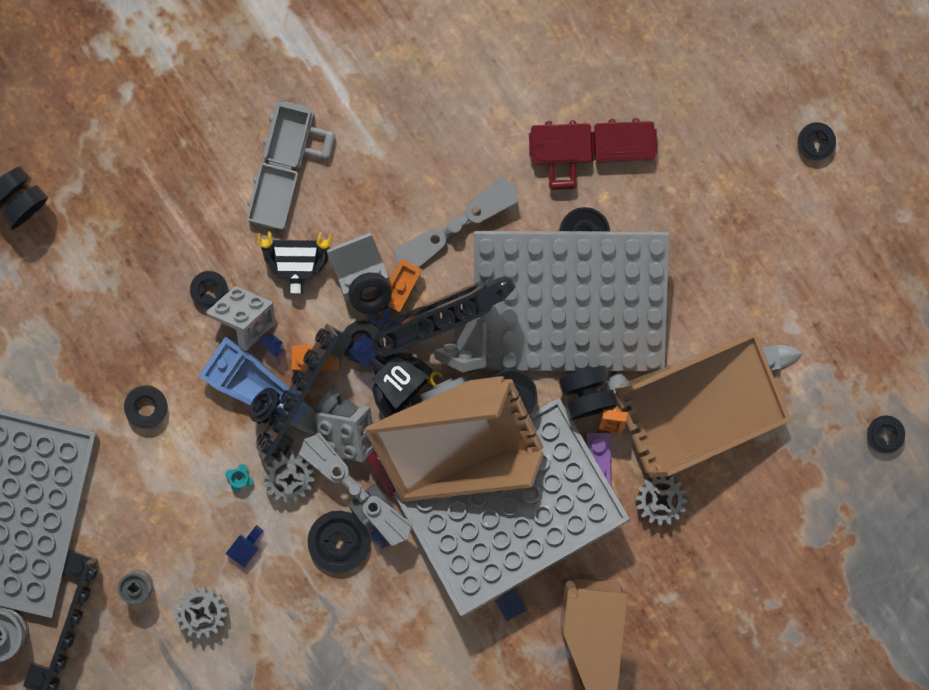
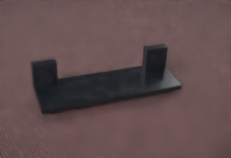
(273, 439)
(84, 569)

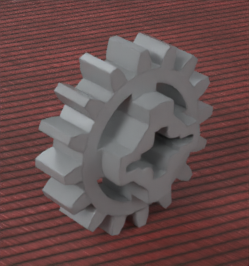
(291, 479)
(653, 507)
(211, 617)

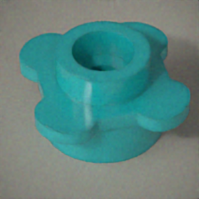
(241, 471)

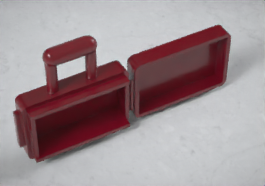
(577, 144)

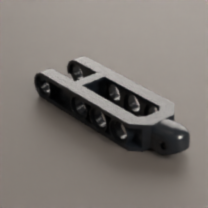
(416, 324)

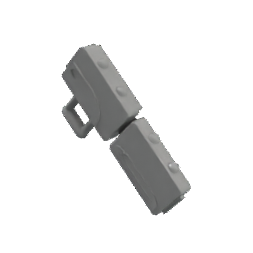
(284, 150)

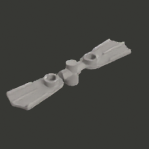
(491, 201)
(386, 519)

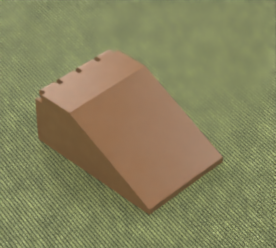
(702, 405)
(460, 442)
(594, 629)

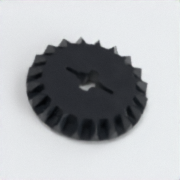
(326, 553)

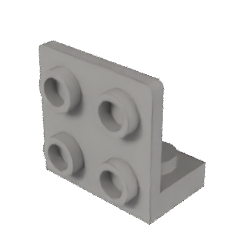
(354, 259)
(246, 313)
(468, 349)
(346, 434)

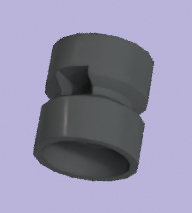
(334, 404)
(357, 506)
(135, 586)

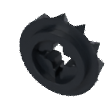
(825, 133)
(197, 288)
(258, 412)
(895, 440)

